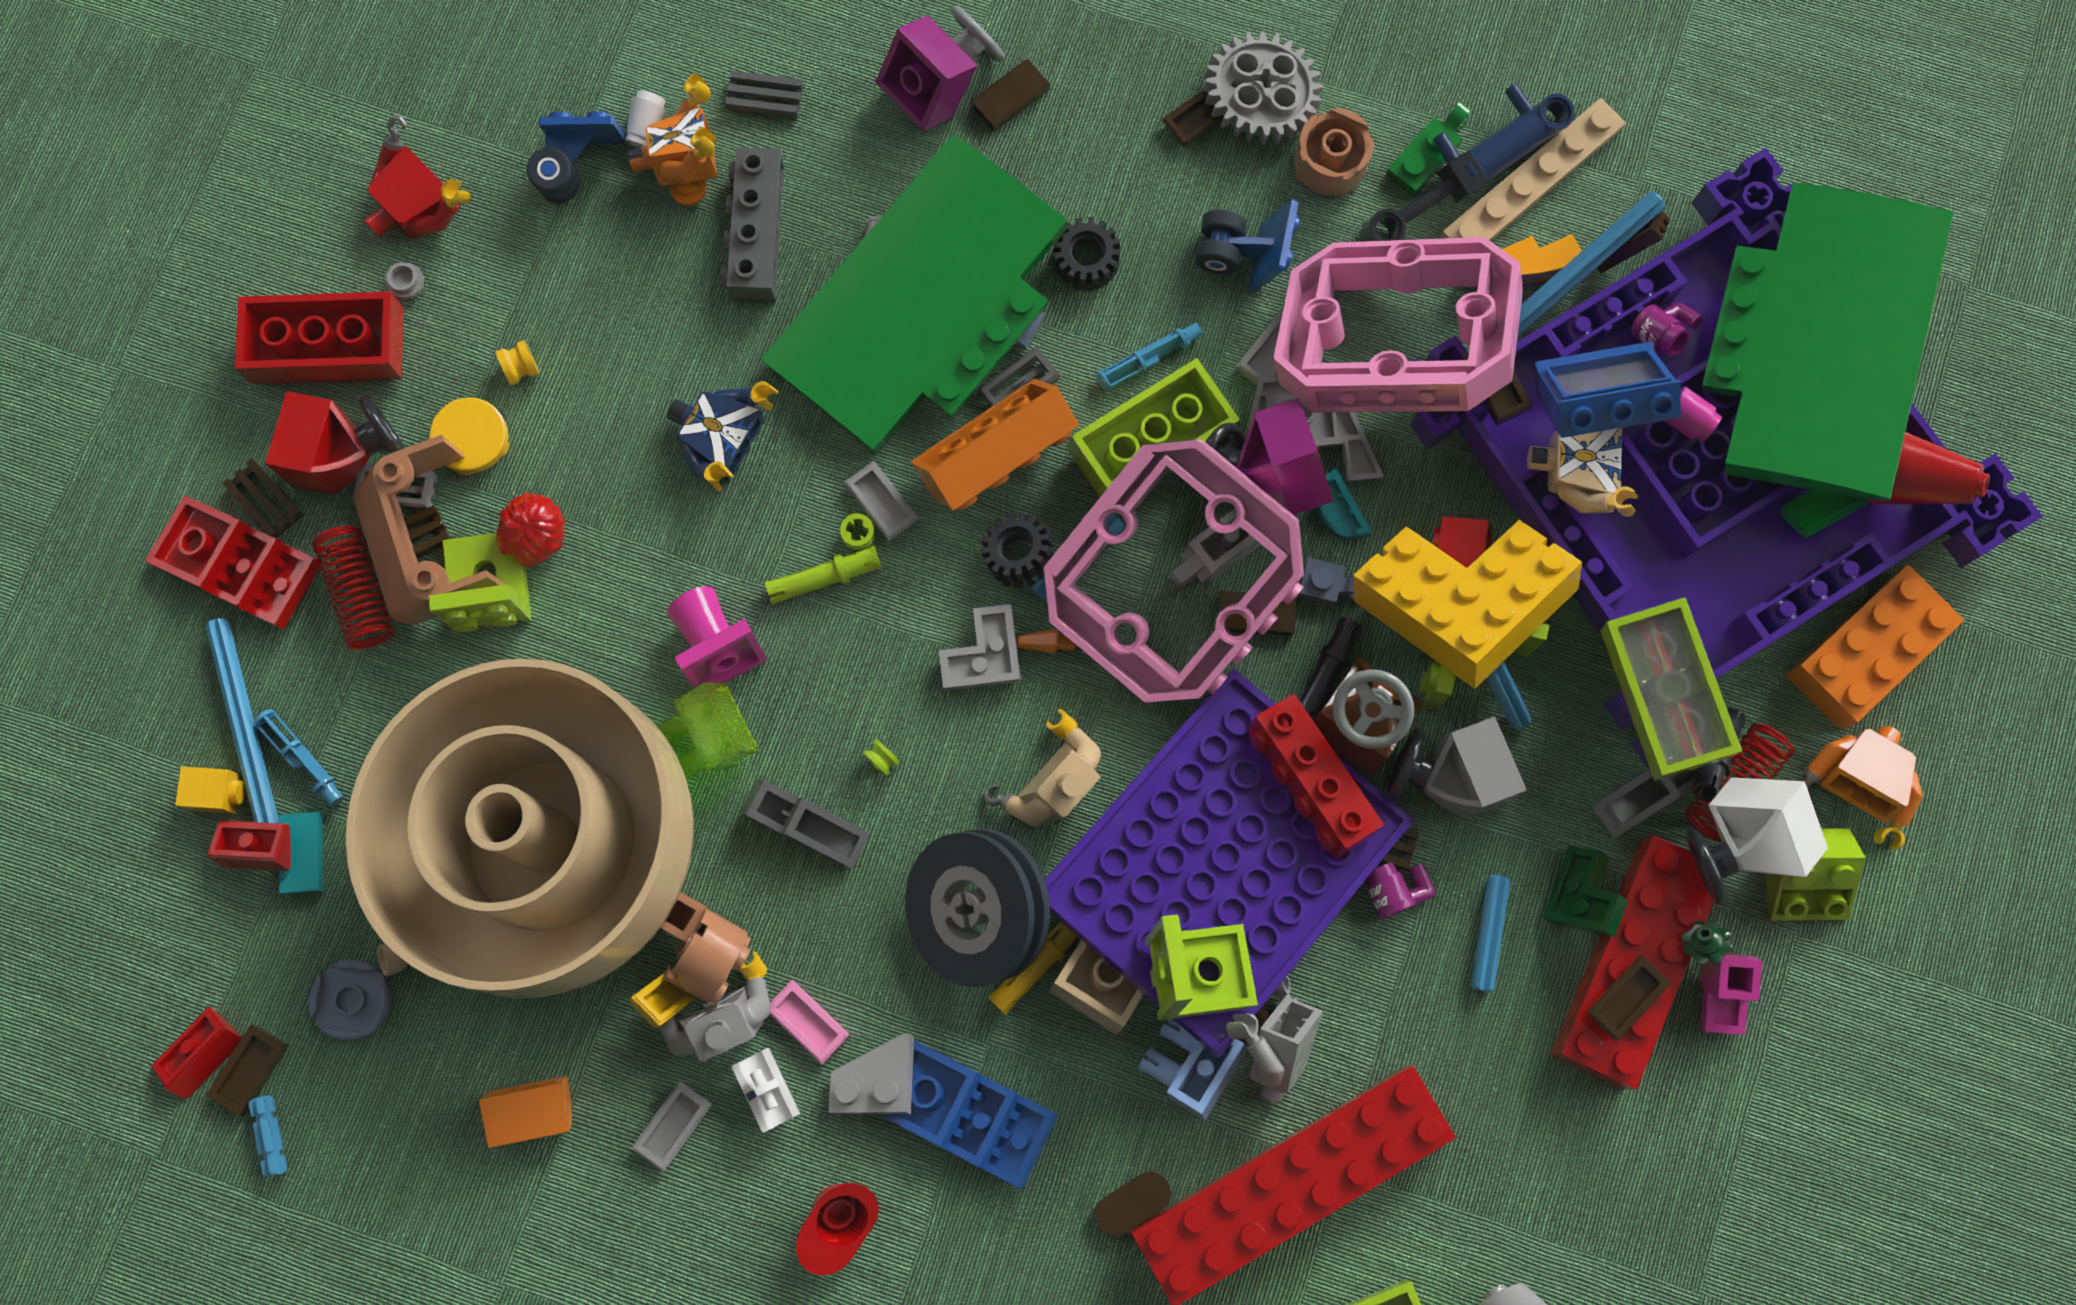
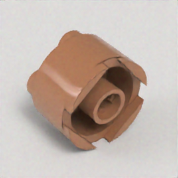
(1333, 152)
(708, 957)

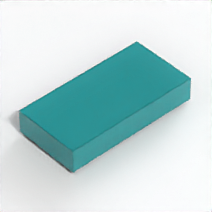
(306, 854)

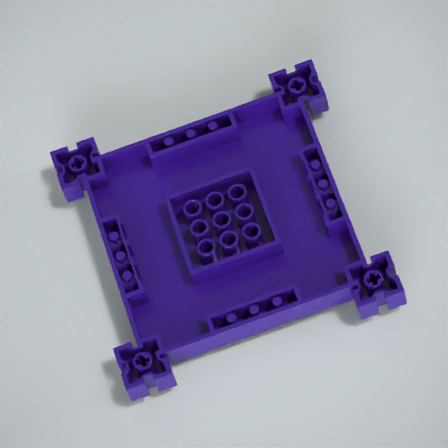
(1692, 524)

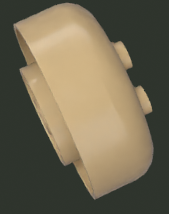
(519, 830)

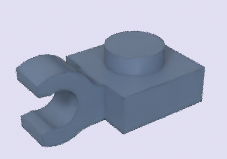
(1325, 581)

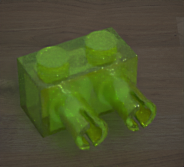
(715, 729)

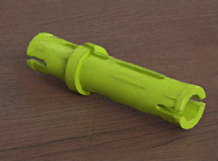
(823, 575)

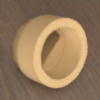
(389, 961)

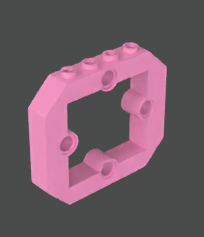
(1389, 382)
(1097, 630)

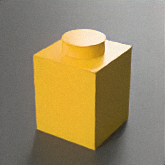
(209, 790)

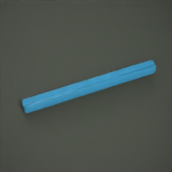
(1589, 259)
(241, 721)

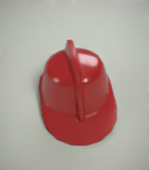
(836, 1227)

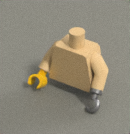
(1059, 783)

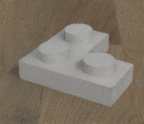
(991, 661)

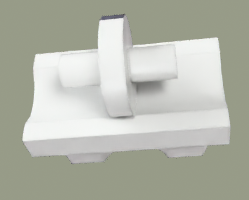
(765, 1090)

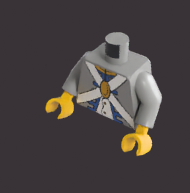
(725, 1024)

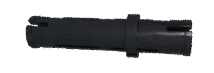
(1332, 659)
(1712, 775)

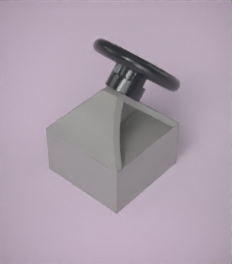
(1466, 773)

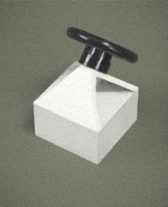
(1762, 830)

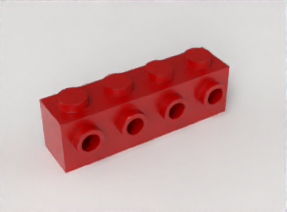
(1314, 776)

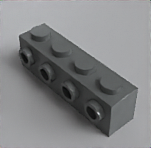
(755, 224)

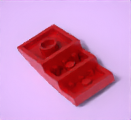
(233, 562)

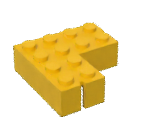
(1469, 614)

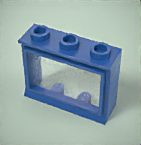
(1607, 390)

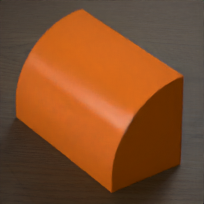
(526, 1111)

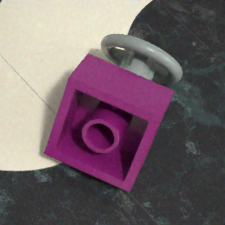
(931, 71)

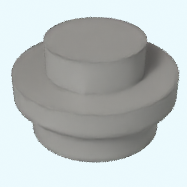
(404, 280)

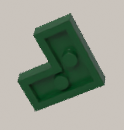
(1576, 896)

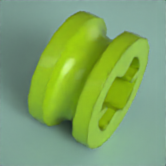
(851, 521)
(881, 757)

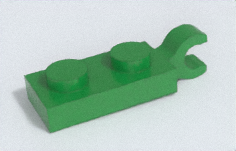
(1422, 157)

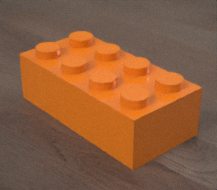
(995, 444)
(1874, 647)

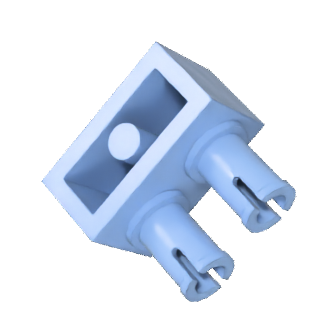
(1201, 1078)

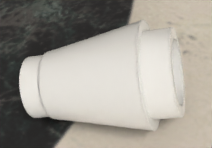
(644, 110)

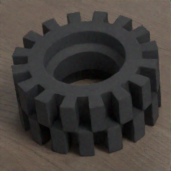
(1081, 274)
(1008, 532)

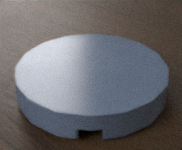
(350, 1000)

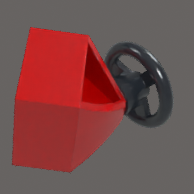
(321, 447)

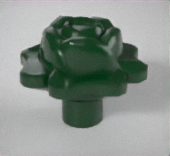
(1707, 942)

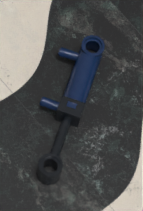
(1482, 162)

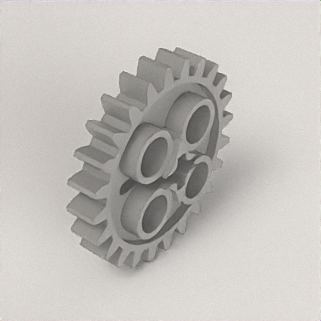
(1262, 87)

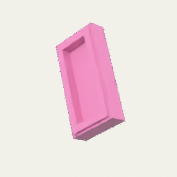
(807, 1022)

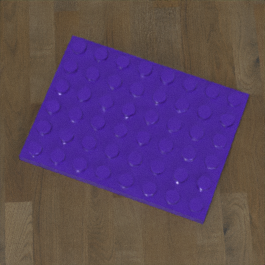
(1220, 847)

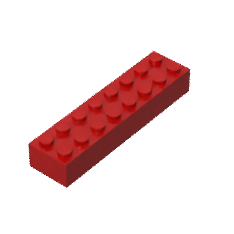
(1292, 1185)

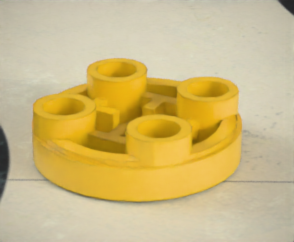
(474, 429)

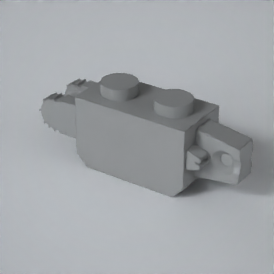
(1213, 553)

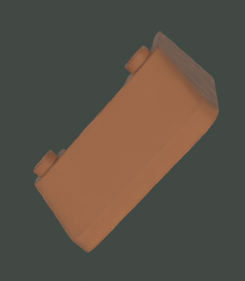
(401, 578)

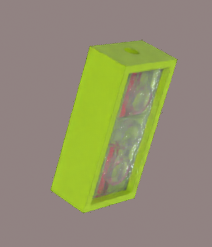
(1670, 689)

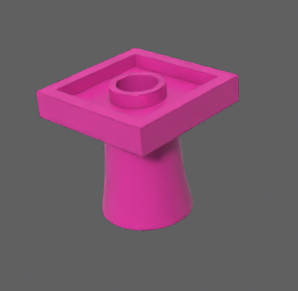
(716, 650)

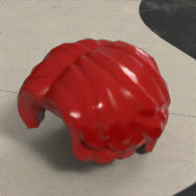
(530, 529)

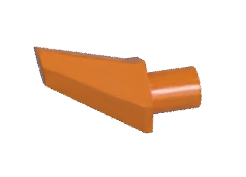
(1045, 641)

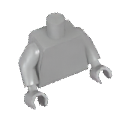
(1282, 1042)

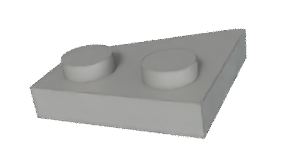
(875, 1081)

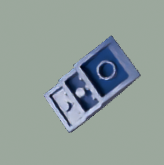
(975, 1117)

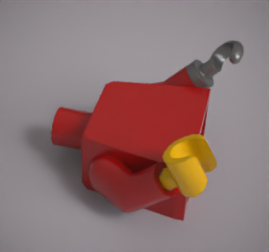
(409, 191)

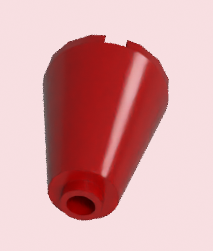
(1935, 476)

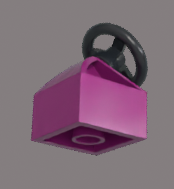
(1278, 456)

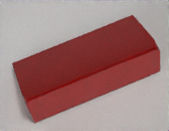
(251, 845)
(196, 1053)

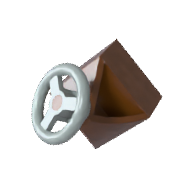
(1368, 716)

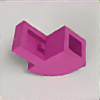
(1727, 993)

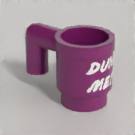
(1664, 329)
(1391, 892)

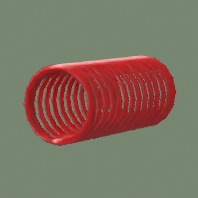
(343, 548)
(1764, 747)

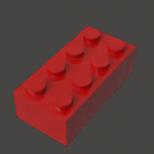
(319, 337)

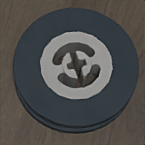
(1009, 899)

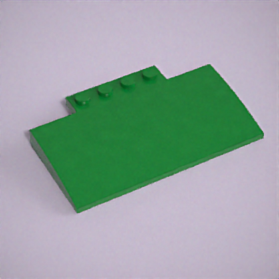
(923, 299)
(1828, 340)

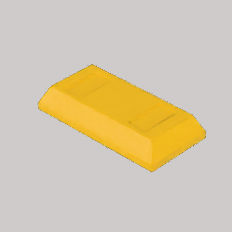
(660, 1001)

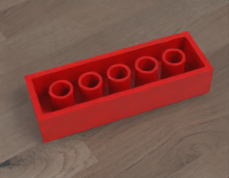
(1663, 903)

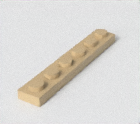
(1538, 174)

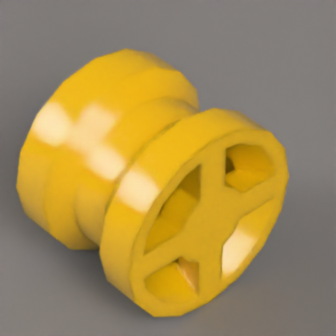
(517, 362)

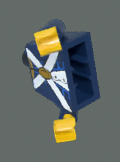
(720, 429)

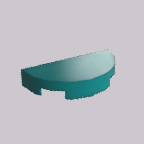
(1343, 514)

